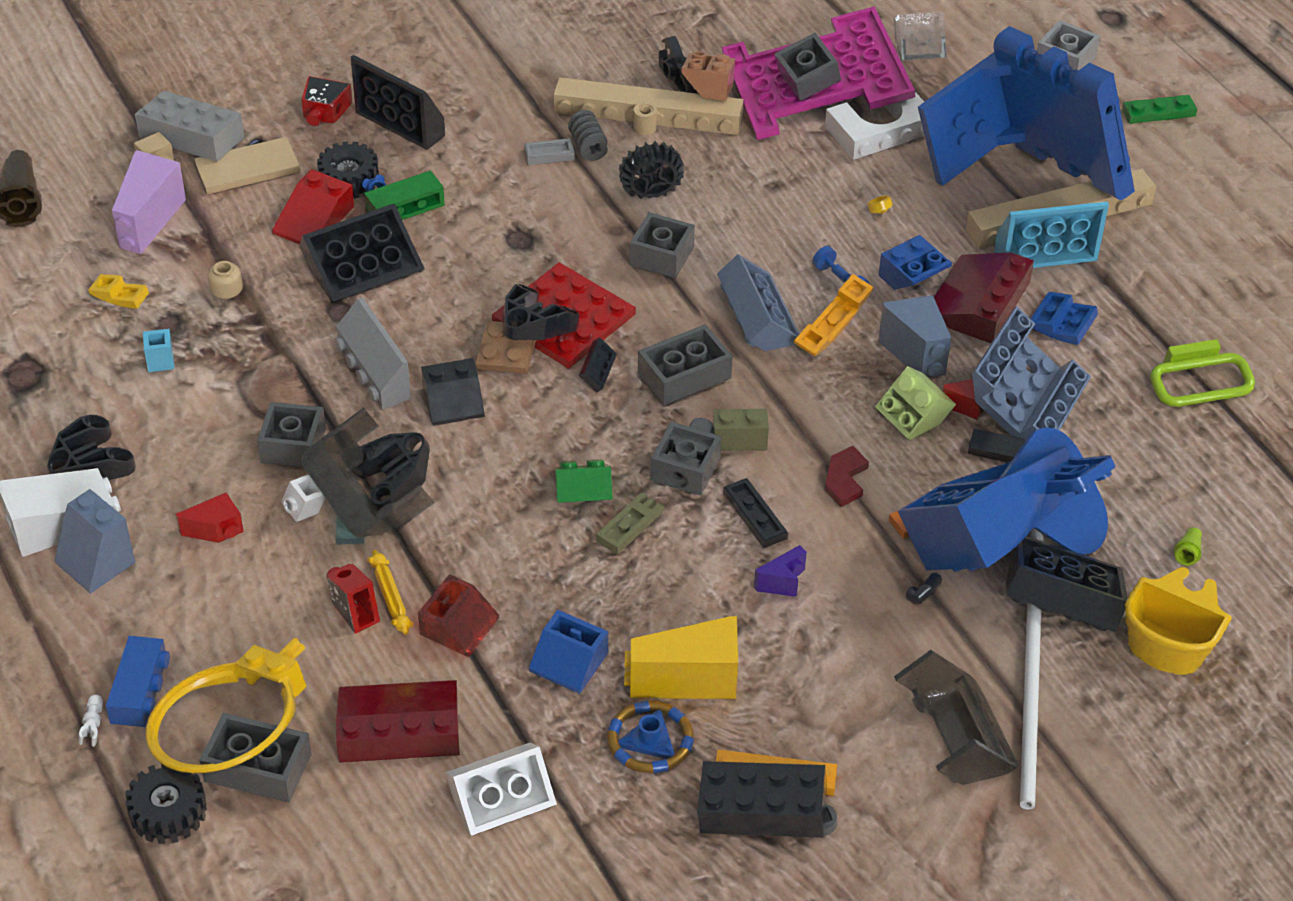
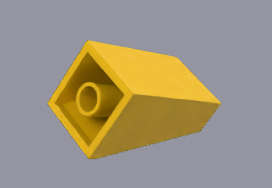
(685, 662)

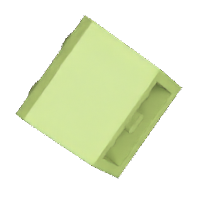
(914, 404)

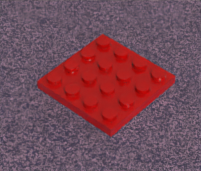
(598, 309)

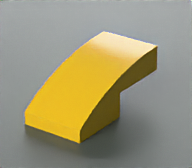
(117, 292)

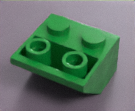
(583, 482)

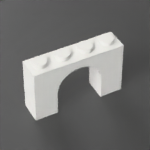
(865, 138)

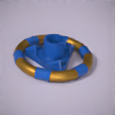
(650, 737)

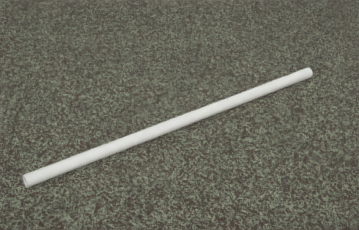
(1030, 702)

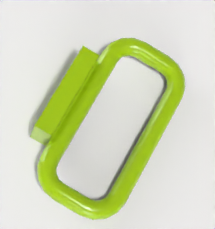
(1195, 356)

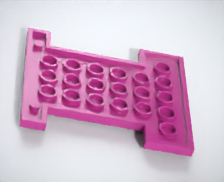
(865, 64)

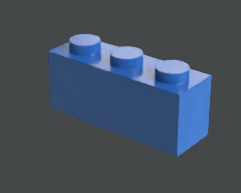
(137, 681)

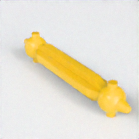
(390, 592)

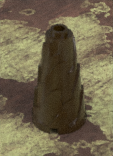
(18, 191)

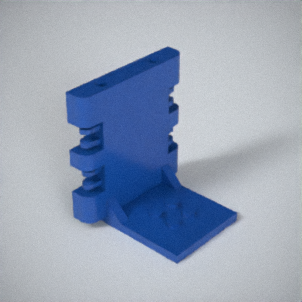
(1036, 106)

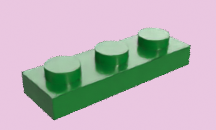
(1159, 109)

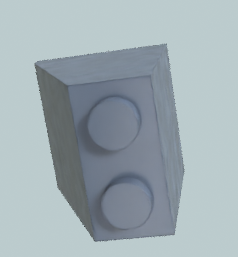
(916, 334)
(93, 542)

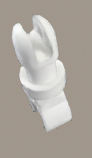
(91, 719)

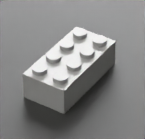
(191, 125)

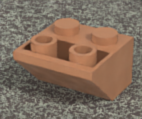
(710, 74)

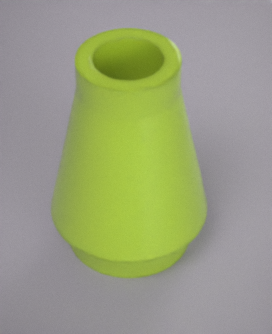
(1188, 548)

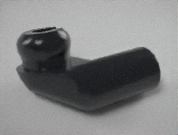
(928, 587)

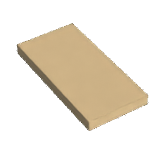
(247, 165)

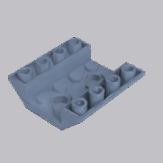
(1037, 397)

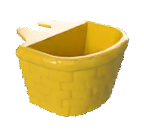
(1173, 624)

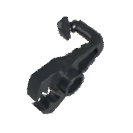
(672, 64)

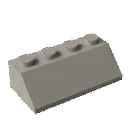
(373, 356)

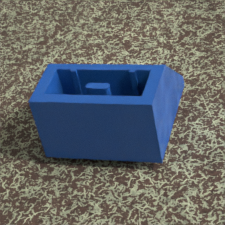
(911, 263)
(569, 651)

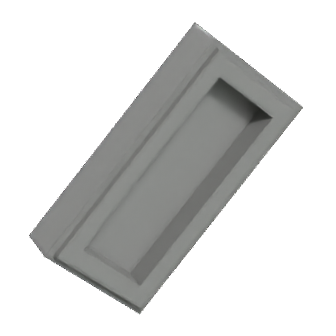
(549, 151)

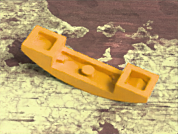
(835, 317)

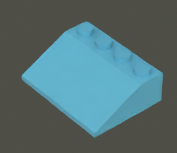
(1054, 234)

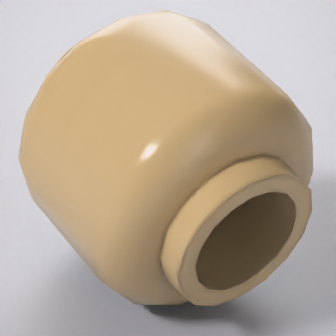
(225, 280)

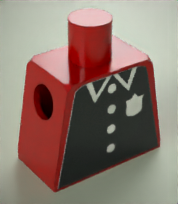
(325, 100)
(352, 585)

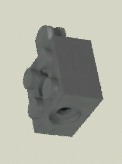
(688, 452)

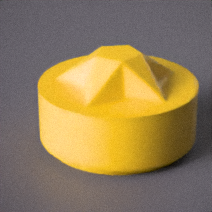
(880, 204)

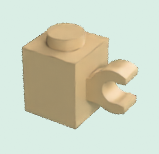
(155, 145)

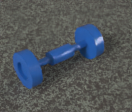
(825, 258)

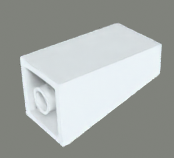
(38, 505)

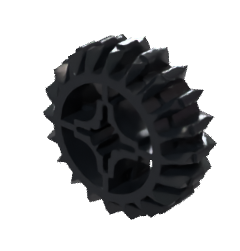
(649, 166)

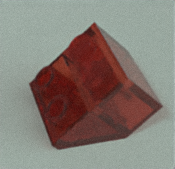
(457, 616)

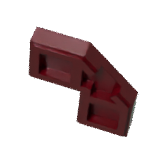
(839, 478)

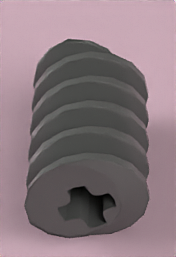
(588, 135)

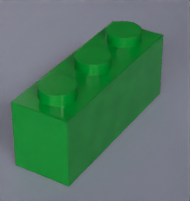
(410, 195)

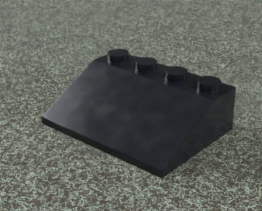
(396, 104)
(361, 253)
(1067, 584)

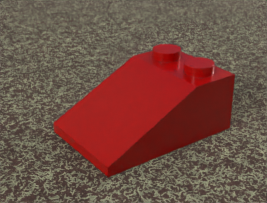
(314, 205)

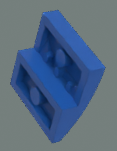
(1062, 318)

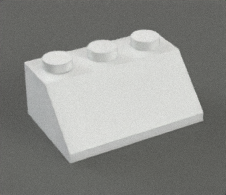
(501, 788)

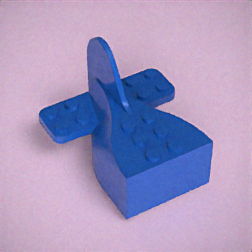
(991, 511)

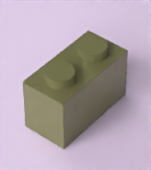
(741, 428)

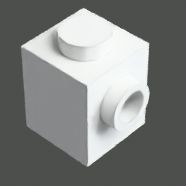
(302, 498)

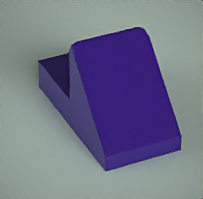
(781, 573)

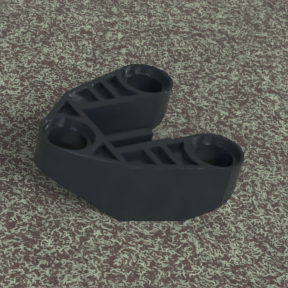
(528, 320)
(78, 450)
(398, 461)

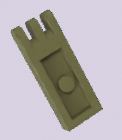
(629, 523)

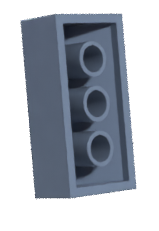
(757, 305)

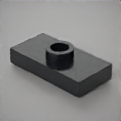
(597, 364)

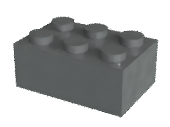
(684, 364)
(268, 774)

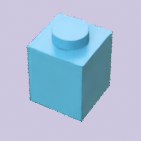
(158, 350)

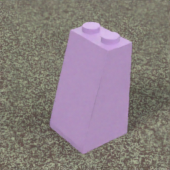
(147, 200)

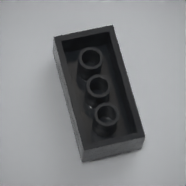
(762, 799)

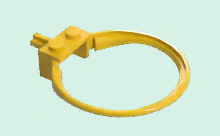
(252, 665)

